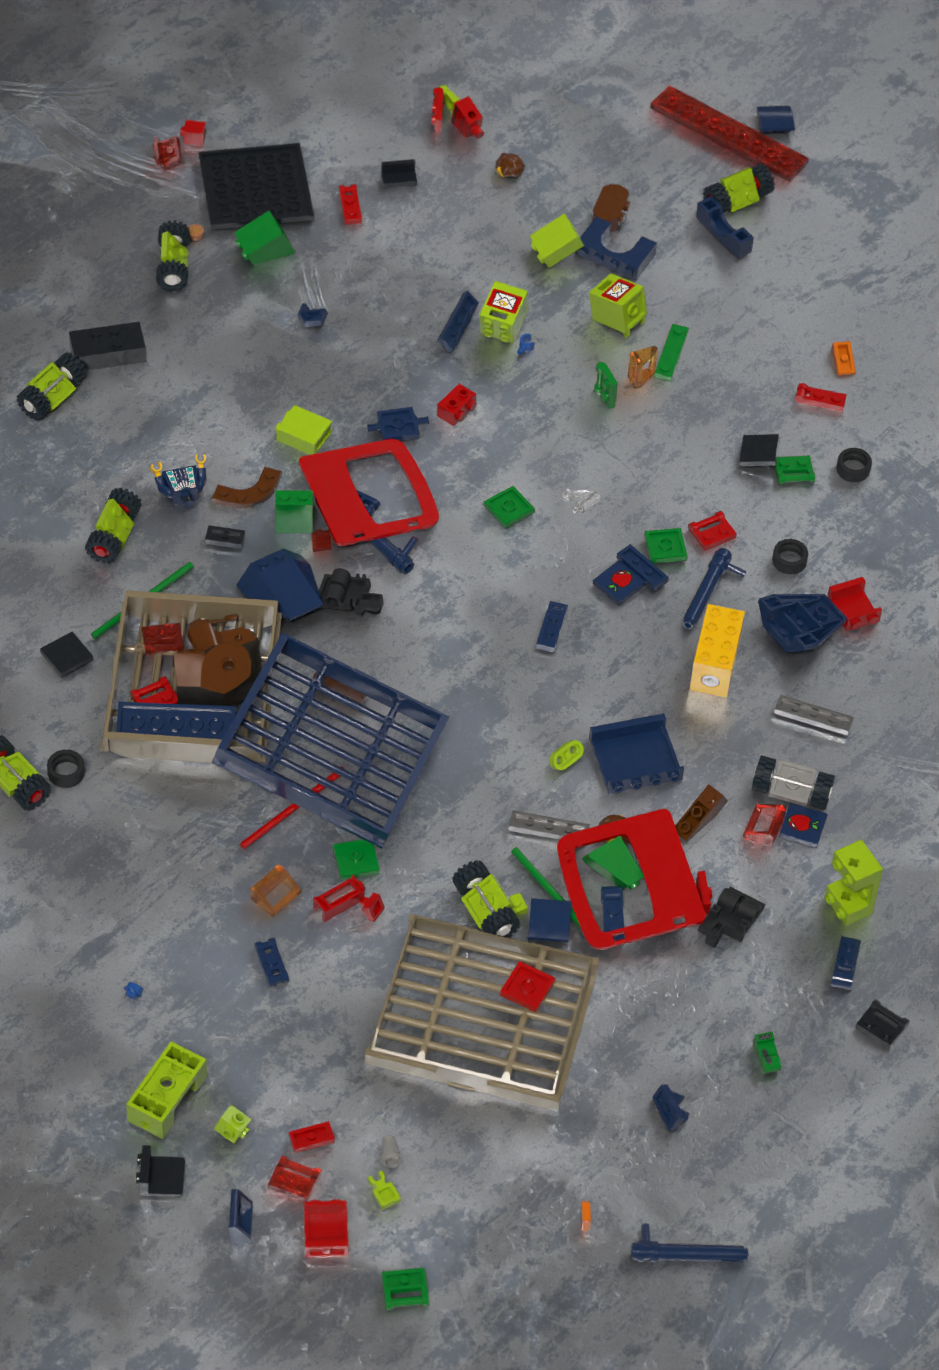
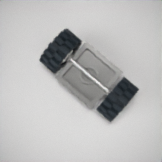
(793, 782)

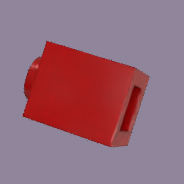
(193, 132)

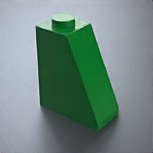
(615, 864)

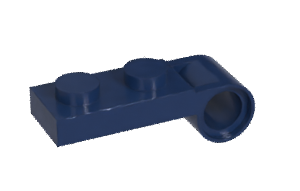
(612, 909)
(846, 963)

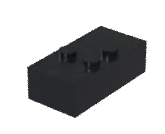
(108, 345)

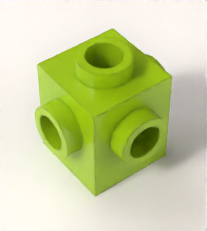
(233, 1124)

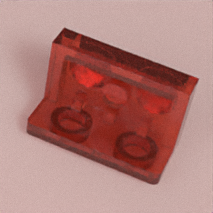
(167, 152)

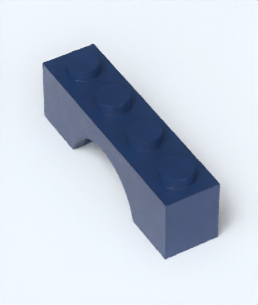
(712, 217)

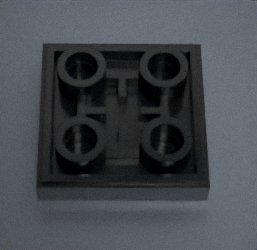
(759, 450)
(66, 654)

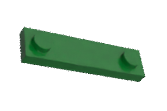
(671, 352)

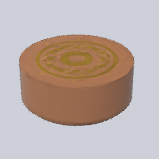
(196, 232)

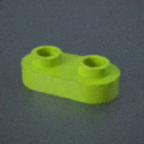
(564, 755)

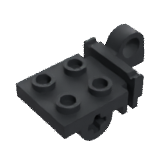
(346, 592)
(730, 916)

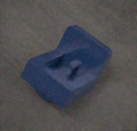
(312, 317)

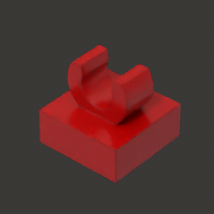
(372, 906)

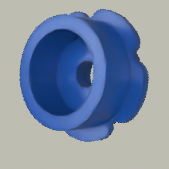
(133, 990)

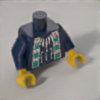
(181, 483)

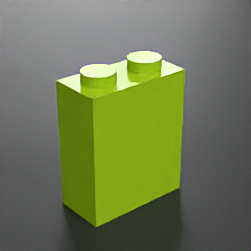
(556, 241)
(303, 430)

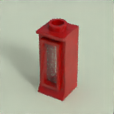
(339, 898)

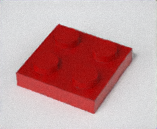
(527, 986)

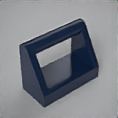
(240, 1218)

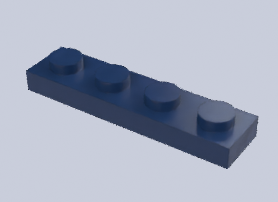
(458, 321)

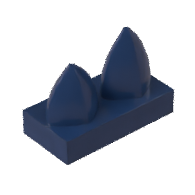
(667, 1104)

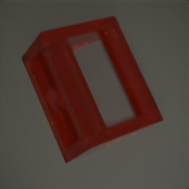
(765, 837)

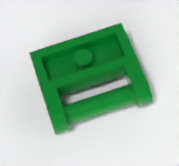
(606, 385)
(794, 469)
(405, 1282)

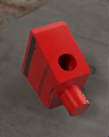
(467, 118)

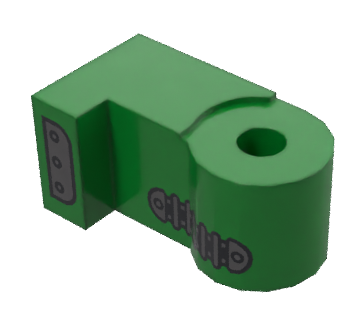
(767, 1052)

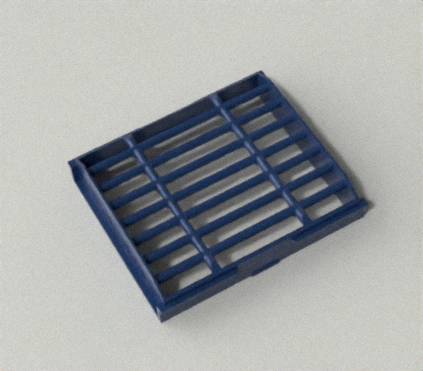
(327, 809)

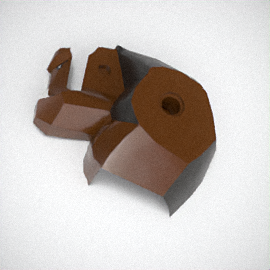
(219, 666)

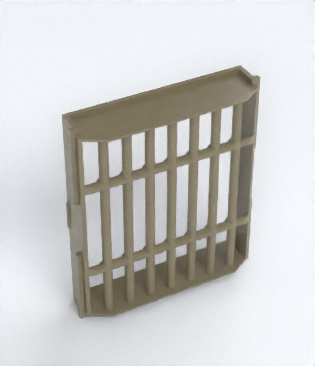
(182, 609)
(499, 946)

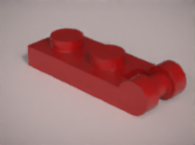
(437, 108)
(350, 204)
(820, 397)

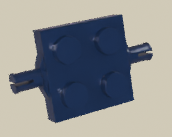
(398, 424)

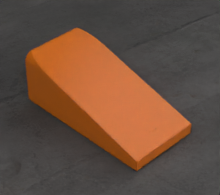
(843, 358)

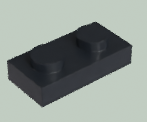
(225, 537)

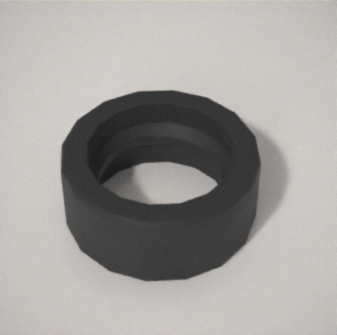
(851, 474)
(793, 546)
(62, 756)

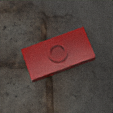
(704, 891)

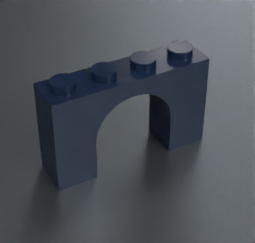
(626, 263)

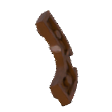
(246, 498)

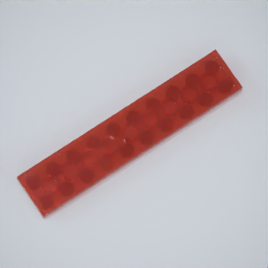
(729, 133)

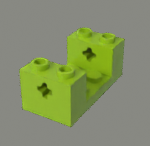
(857, 891)
(153, 1104)

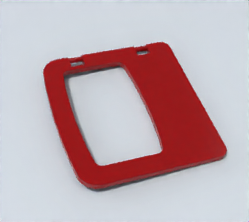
(340, 503)
(663, 868)

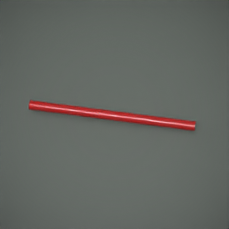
(282, 815)

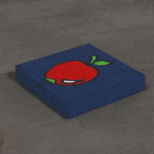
(619, 582)
(803, 825)

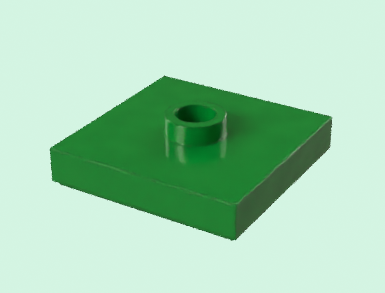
(509, 507)
(665, 545)
(356, 859)

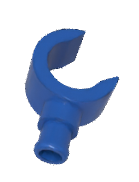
(525, 346)

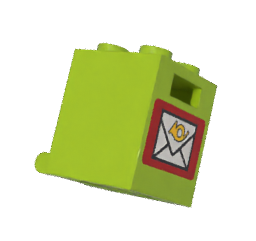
(506, 301)
(618, 303)

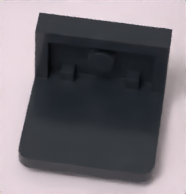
(160, 1174)

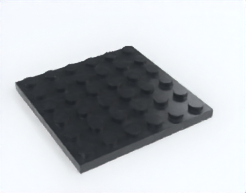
(253, 180)

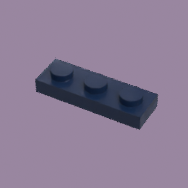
(642, 567)
(552, 626)

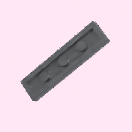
(814, 715)
(543, 825)

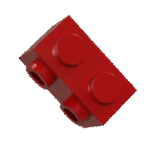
(456, 405)

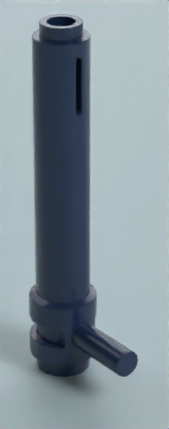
(394, 555)
(717, 568)
(658, 1251)

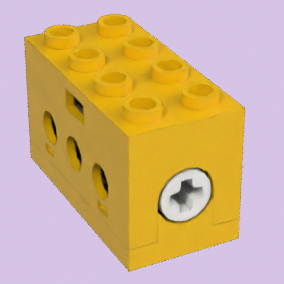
(717, 650)

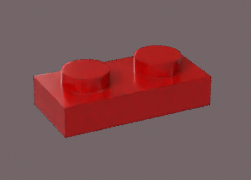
(311, 1137)

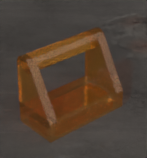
(637, 360)
(270, 882)

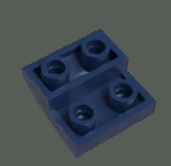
(775, 119)
(549, 920)

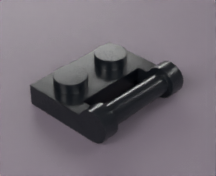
(878, 1028)

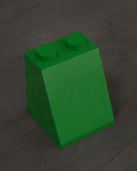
(263, 240)
(294, 511)

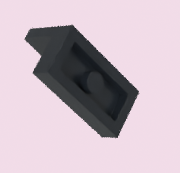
(398, 173)

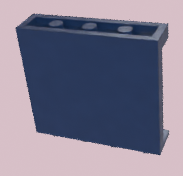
(635, 753)

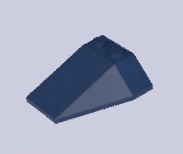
(282, 578)
(800, 620)

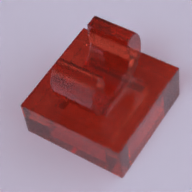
(321, 540)

